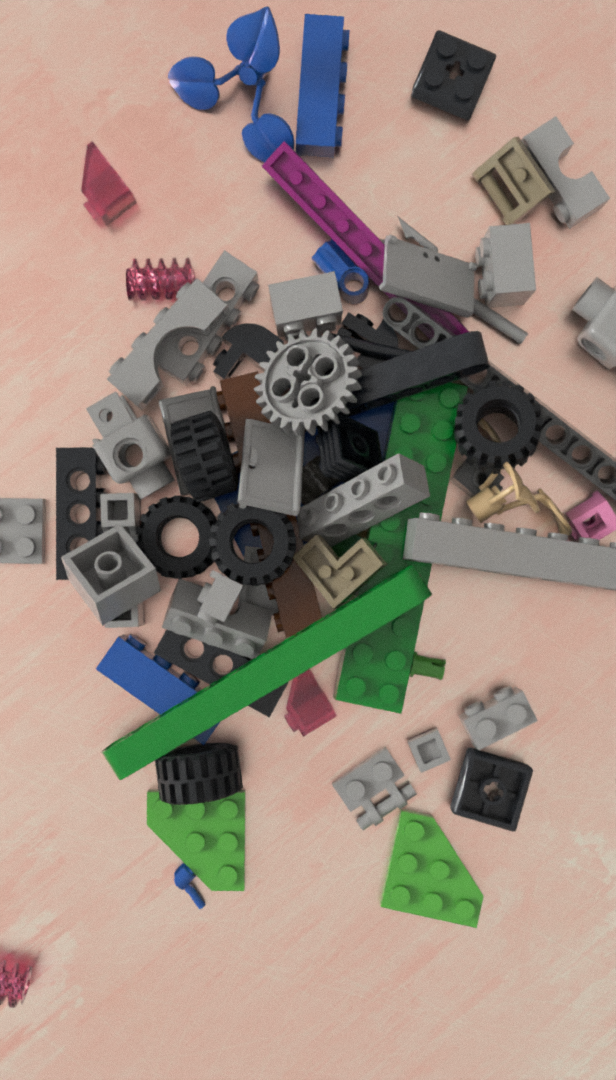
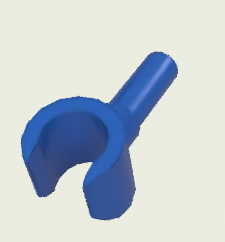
(182, 880)

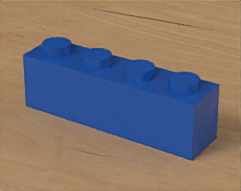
(319, 85)
(149, 677)

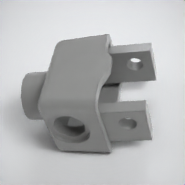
(599, 334)
(119, 435)

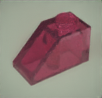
(103, 188)
(307, 704)

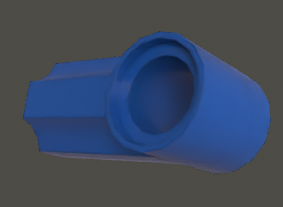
(332, 258)

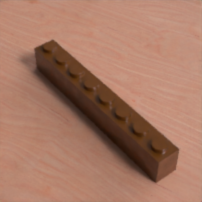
(293, 590)

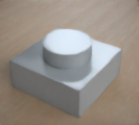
(428, 750)

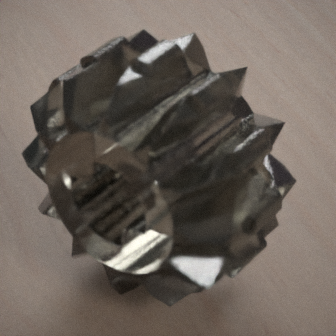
(314, 482)

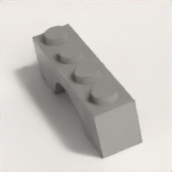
(194, 312)
(123, 510)

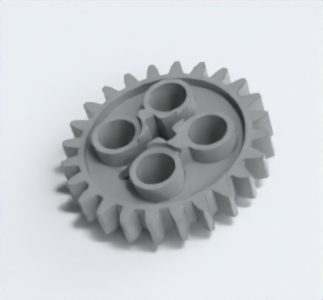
(308, 382)

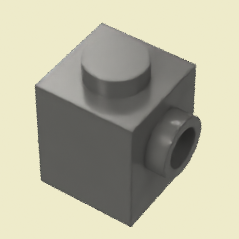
(469, 478)

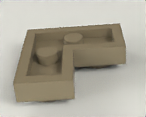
(336, 576)

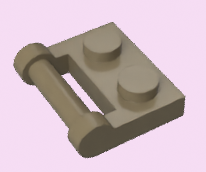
(521, 177)

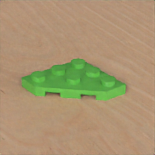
(205, 837)
(428, 875)

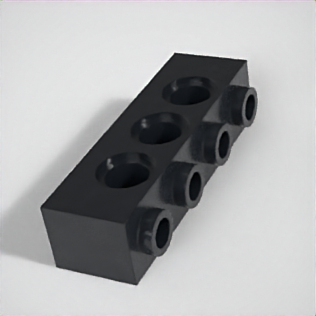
(69, 464)
(174, 650)

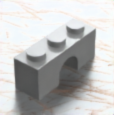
(572, 198)
(240, 633)

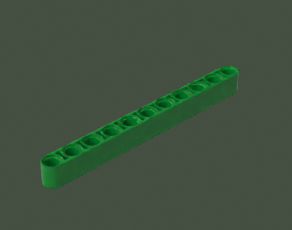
(267, 671)

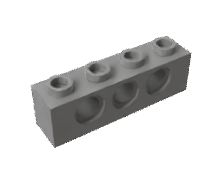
(225, 273)
(364, 500)

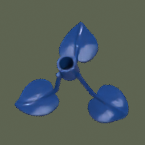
(255, 43)

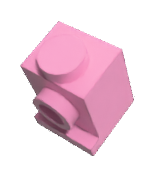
(601, 521)

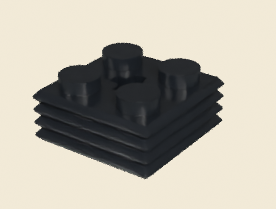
(456, 55)
(347, 448)
(501, 807)

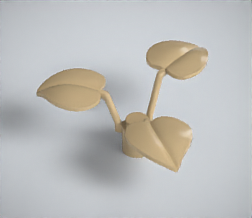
(489, 500)

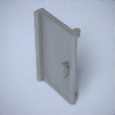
(417, 276)
(185, 406)
(276, 470)

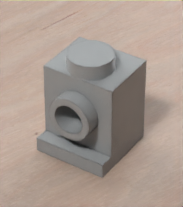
(218, 598)

